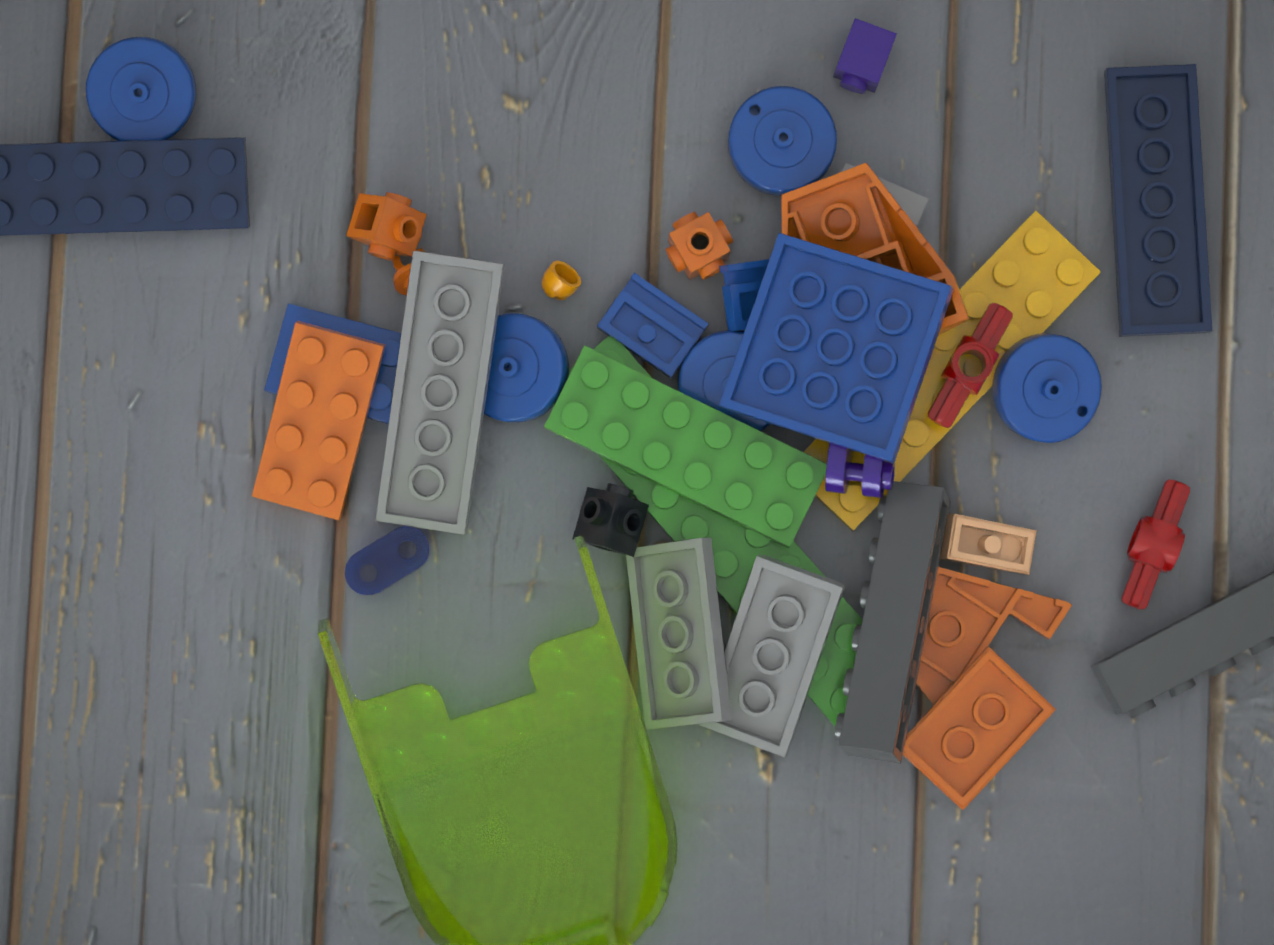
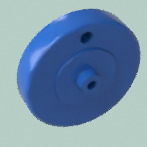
(140, 90)
(782, 140)
(525, 369)
(708, 369)
(1047, 387)

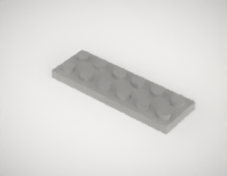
(440, 392)

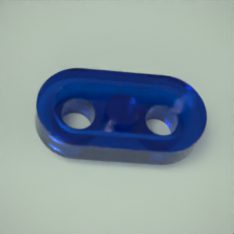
(386, 558)

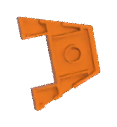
(967, 617)

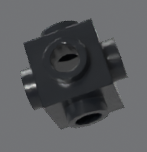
(611, 519)

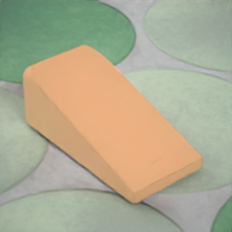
(988, 544)

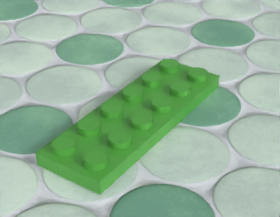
(686, 446)

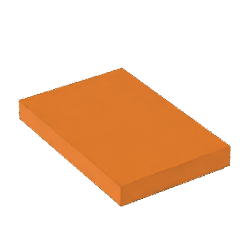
(975, 728)

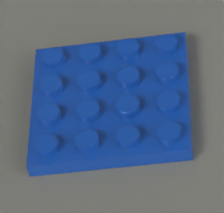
(836, 347)

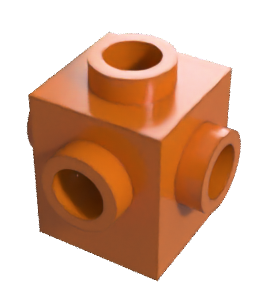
(386, 225)
(695, 261)

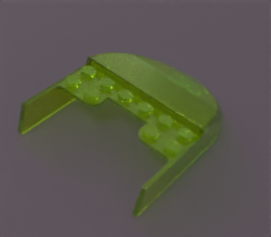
(528, 812)

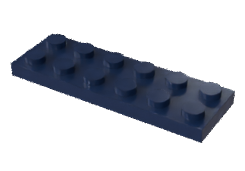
(123, 186)
(1158, 200)

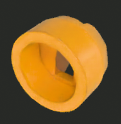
(560, 280)

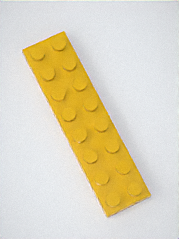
(1031, 276)

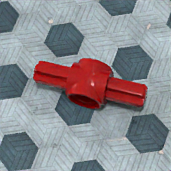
(983, 346)
(1155, 544)

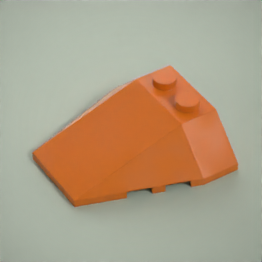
(863, 219)

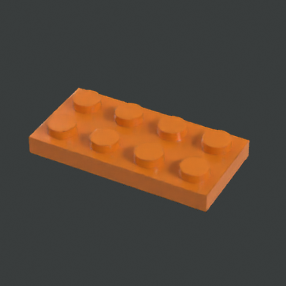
(318, 420)

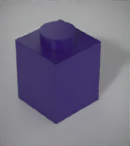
(864, 57)

